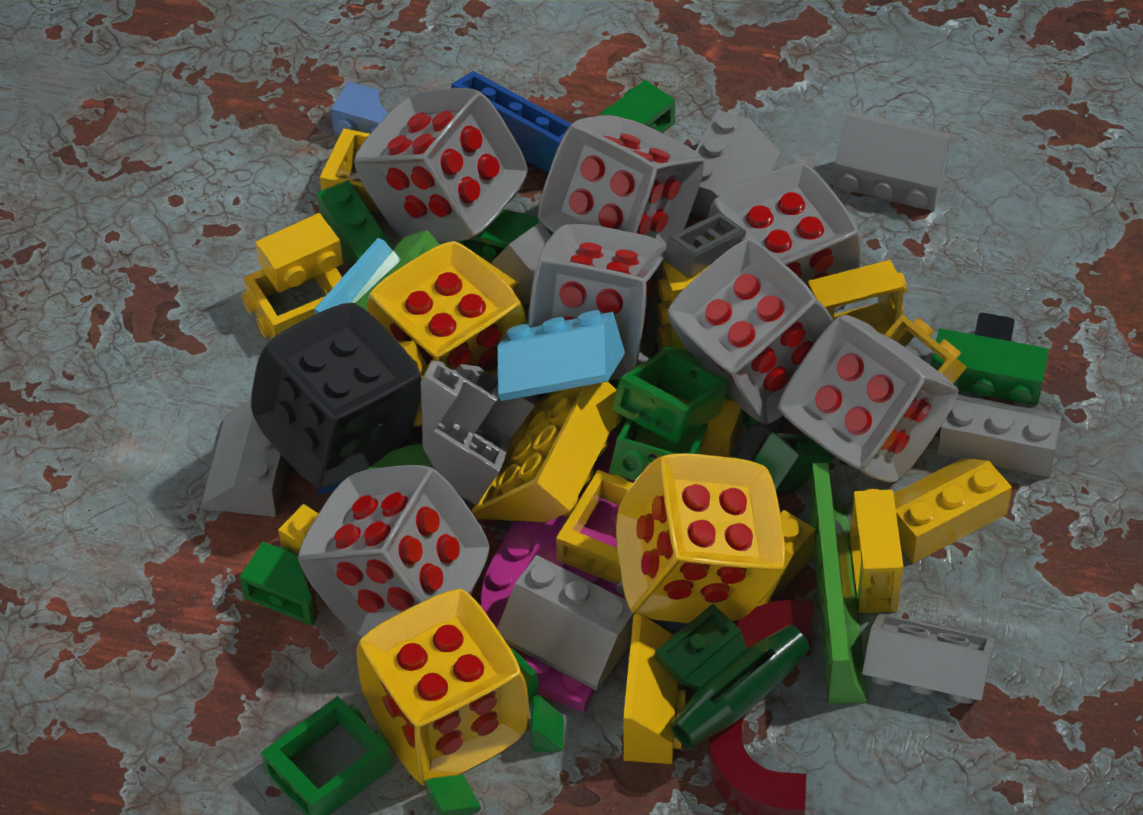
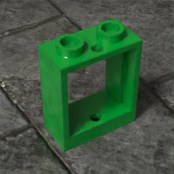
(647, 405)
(637, 442)
(347, 783)

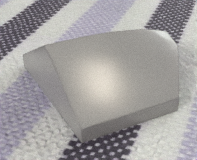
(522, 257)

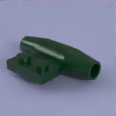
(728, 676)

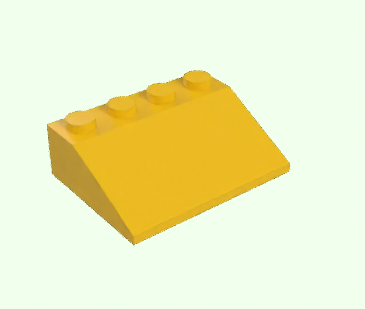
(551, 456)

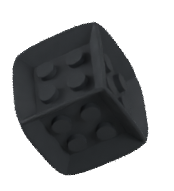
(335, 394)

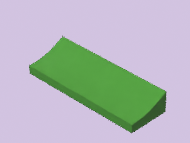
(836, 592)

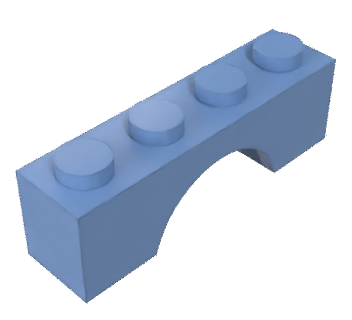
(357, 109)

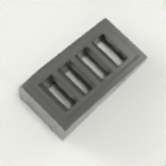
(701, 245)

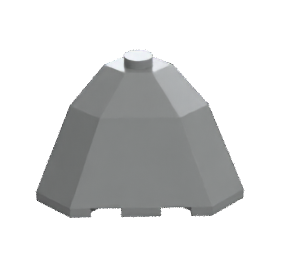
(468, 425)

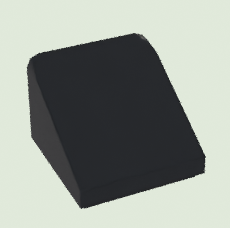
(995, 326)

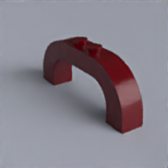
(735, 774)

